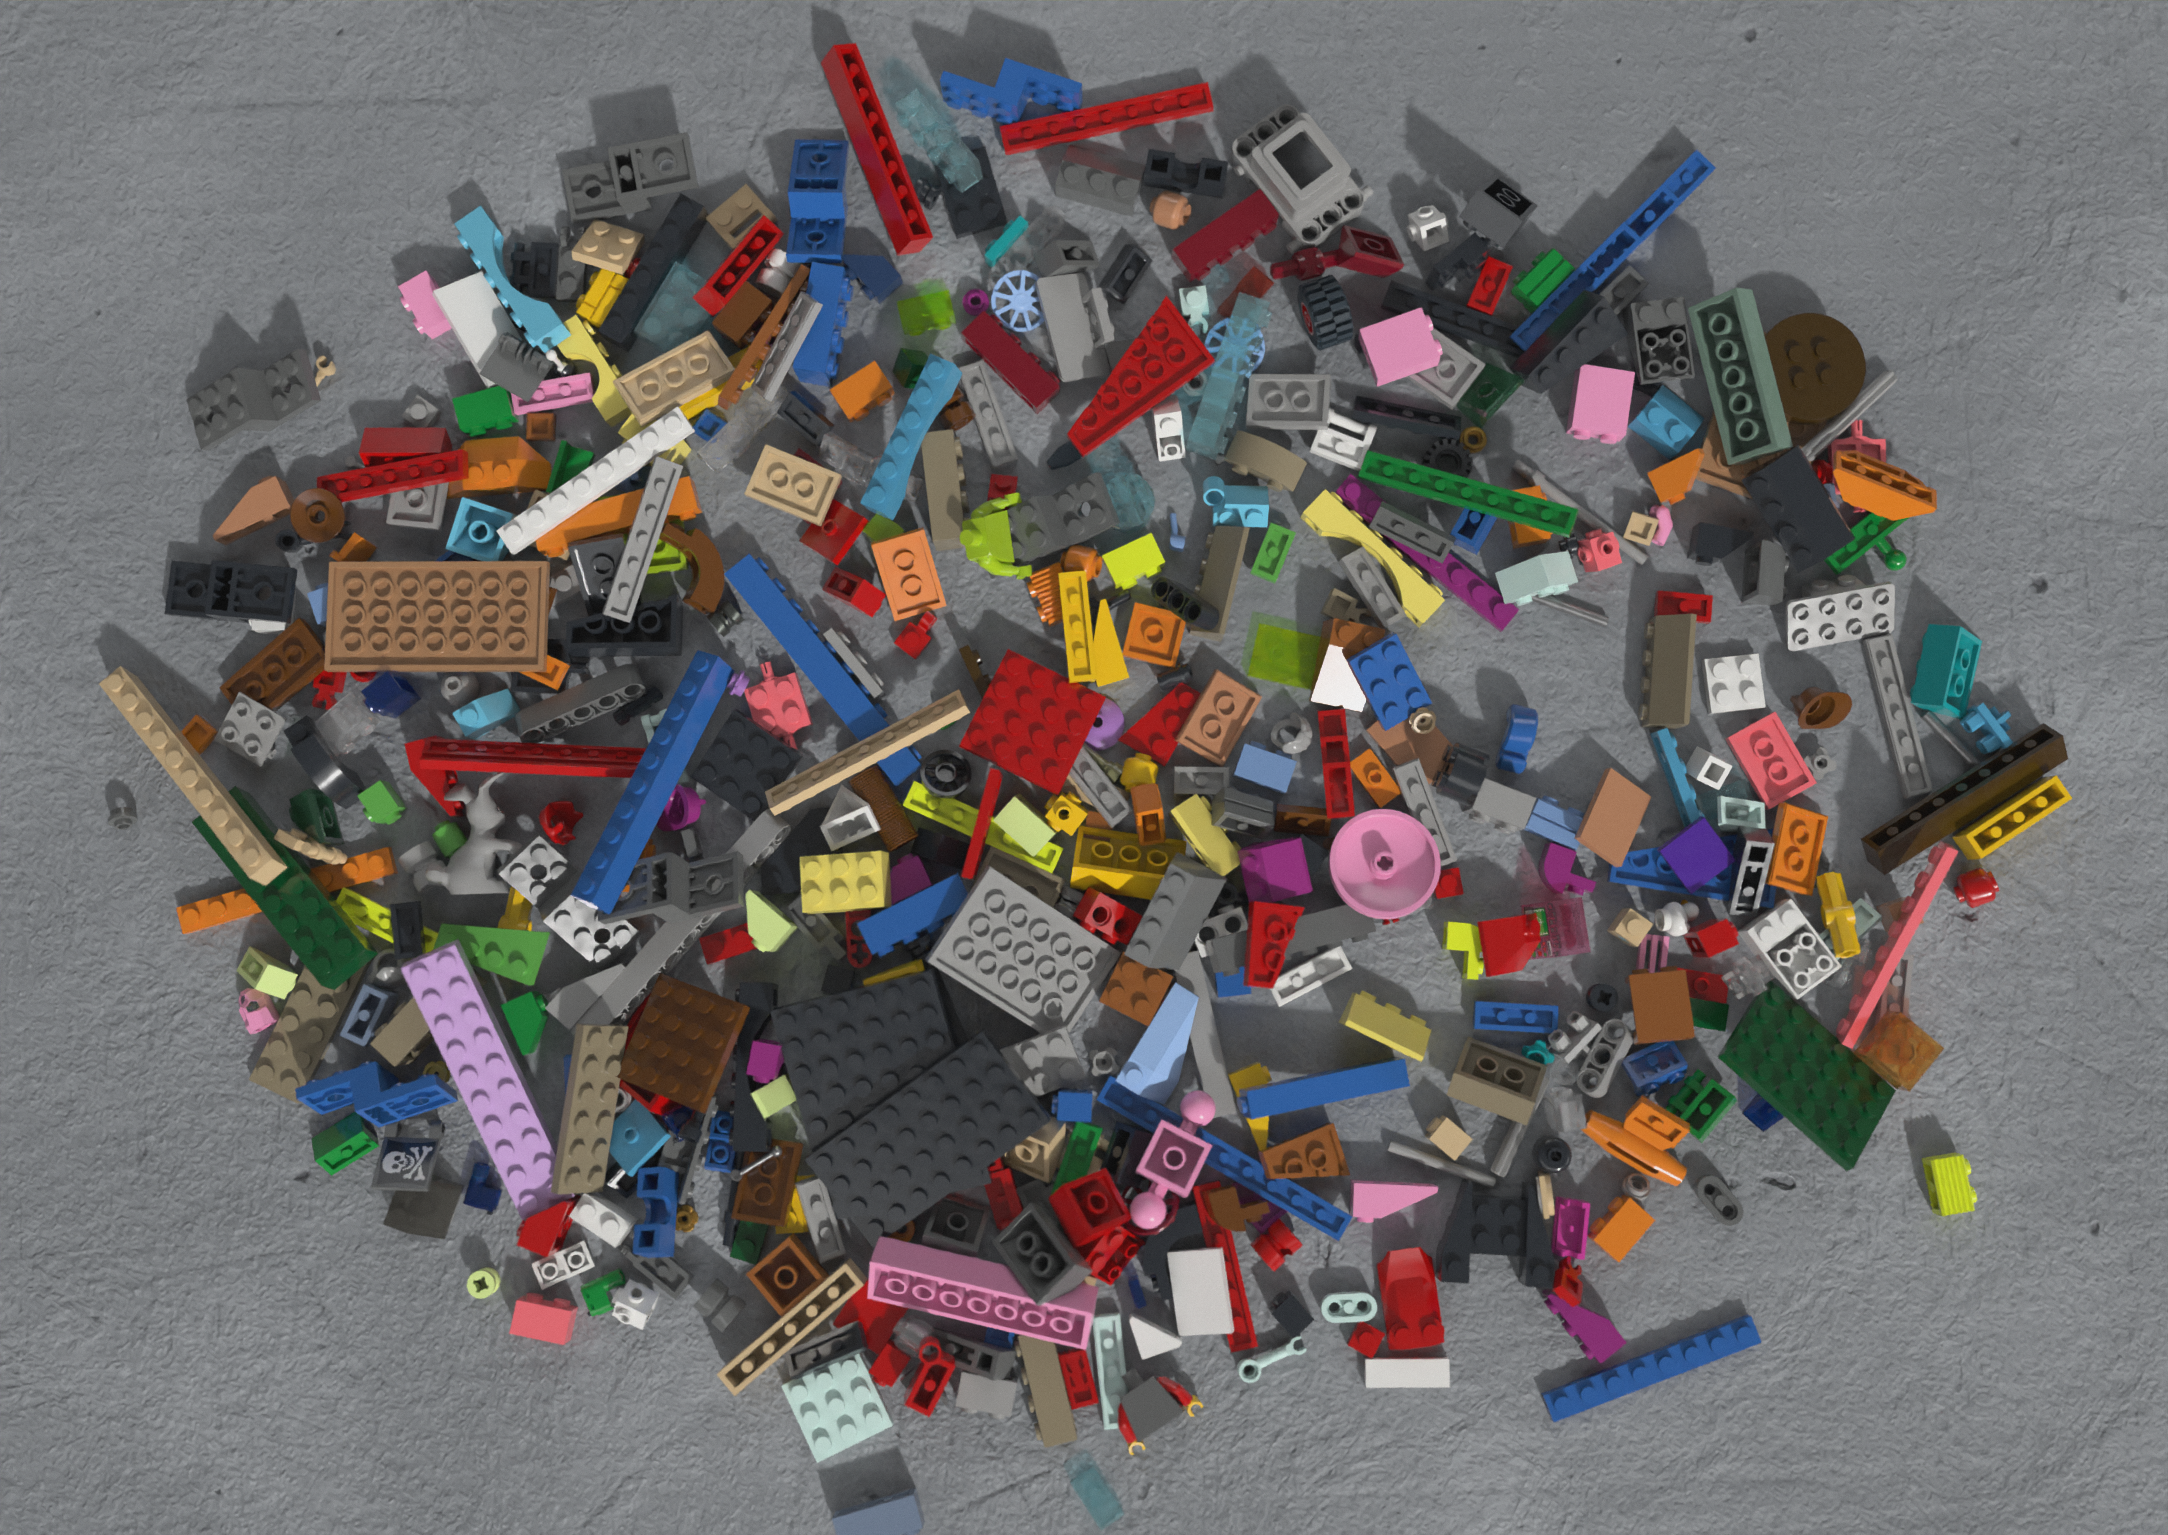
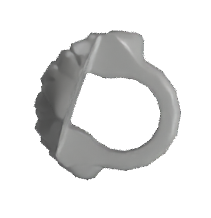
(1303, 738)
(388, 976)

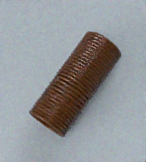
(876, 791)

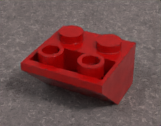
(1111, 1253)

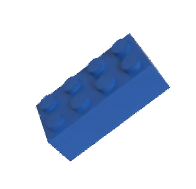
(818, 353)
(912, 916)

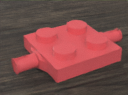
(1872, 447)
(779, 704)

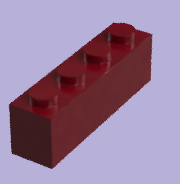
(1225, 235)
(1011, 362)

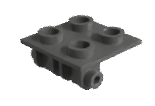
(516, 367)

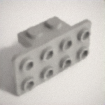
(1076, 325)
(1839, 612)

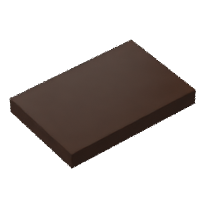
(768, 1189)

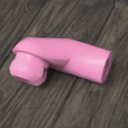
(1664, 525)

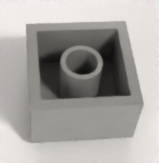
(1500, 806)

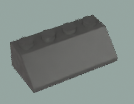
(1175, 914)

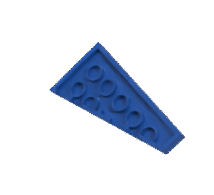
(1649, 870)

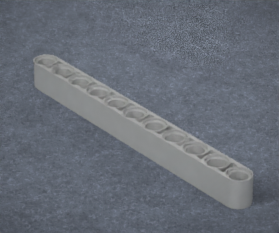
(676, 938)

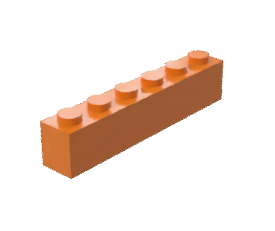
(615, 516)

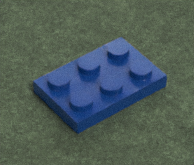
(1389, 681)

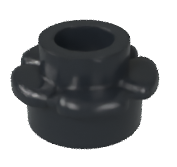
(1569, 544)

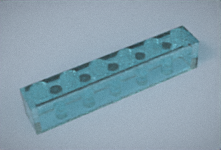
(1227, 376)

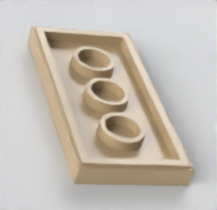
(674, 378)

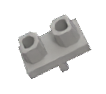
(1576, 1039)

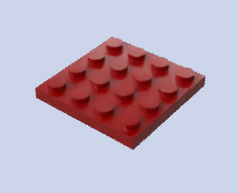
(1032, 722)

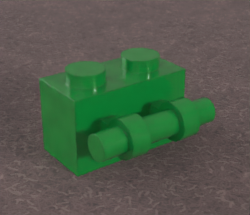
(1707, 1107)

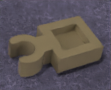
(1342, 607)

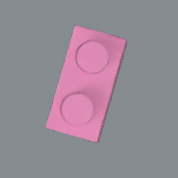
(419, 298)

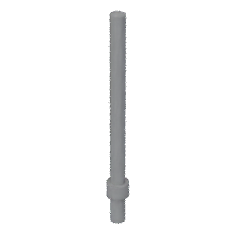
(1537, 478)

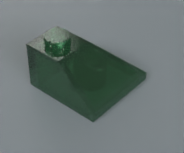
(316, 816)

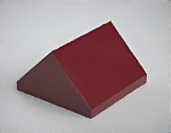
(1368, 253)

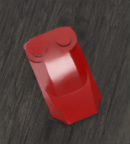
(1409, 1299)

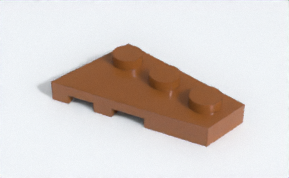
(1306, 1155)

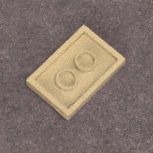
(793, 485)

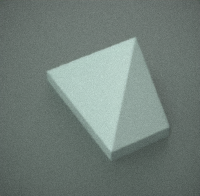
(1739, 812)

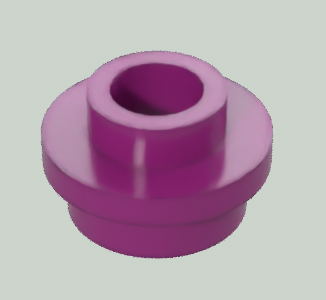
(975, 310)

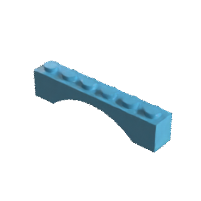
(928, 397)

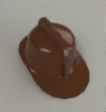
(1820, 708)

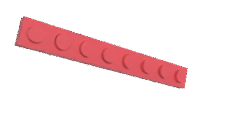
(1899, 935)

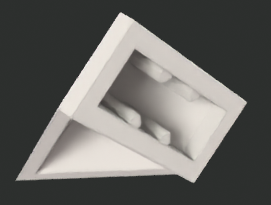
(848, 820)

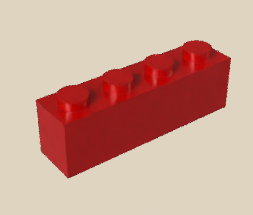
(738, 265)

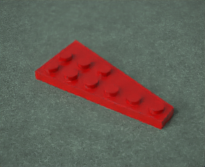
(1151, 369)

